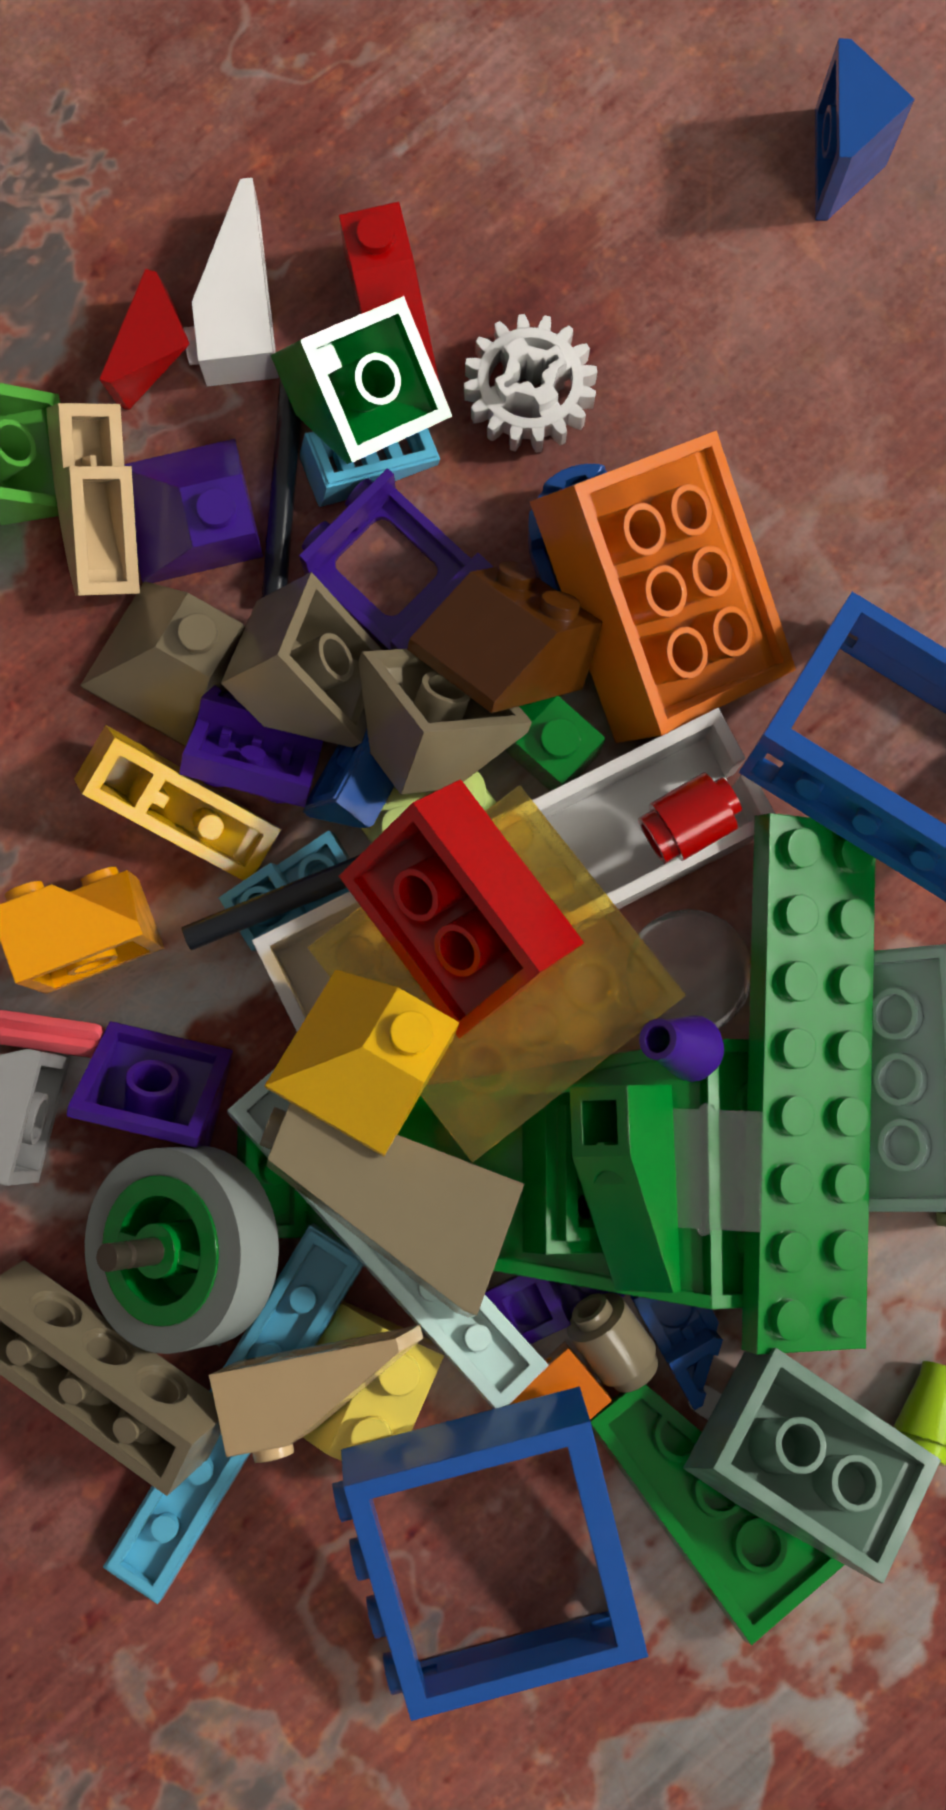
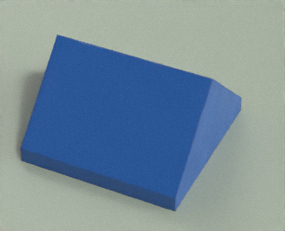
(855, 126)

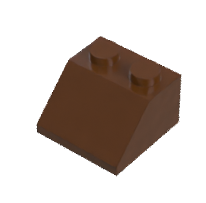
(508, 638)

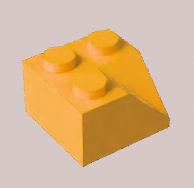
(74, 935)

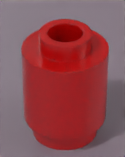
(690, 817)

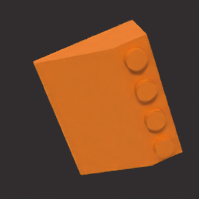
(674, 581)

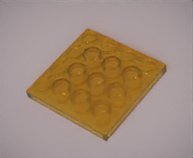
(551, 1029)

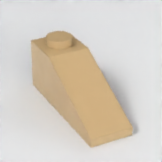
(287, 1394)

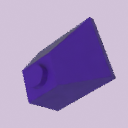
(192, 512)

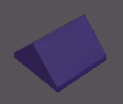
(153, 1085)

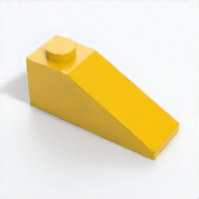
(174, 806)

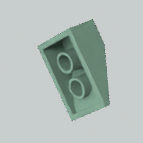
(813, 1462)

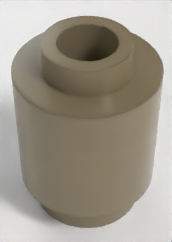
(613, 1342)

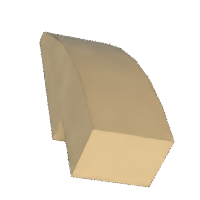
(94, 497)

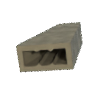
(413, 1207)

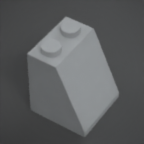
(28, 1107)

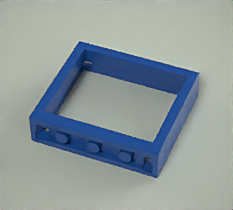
(836, 791)
(463, 1448)

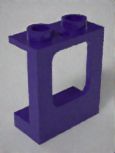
(366, 505)

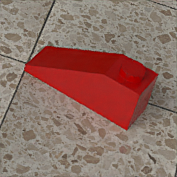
(383, 263)

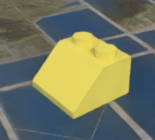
(387, 1403)

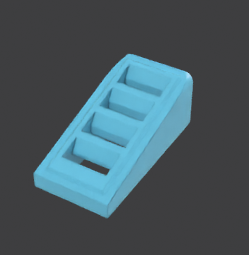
(337, 486)

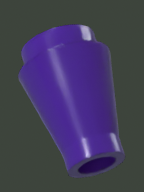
(684, 1045)

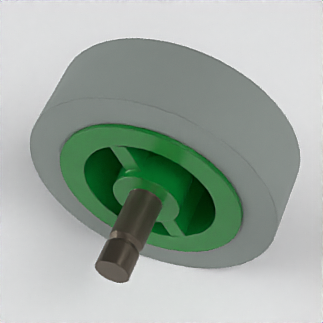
(181, 1248)

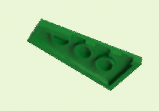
(740, 1558)

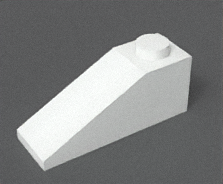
(232, 301)

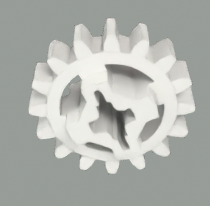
(538, 358)

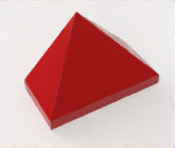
(145, 344)

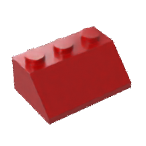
(459, 906)

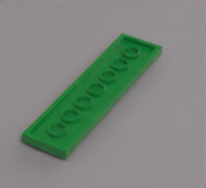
(813, 1084)

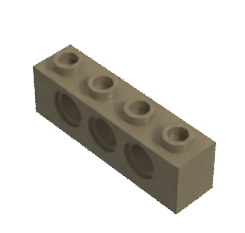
(101, 1383)

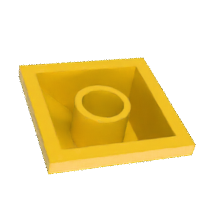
(363, 1058)

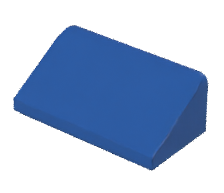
(350, 788)

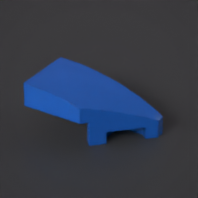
(686, 1341)

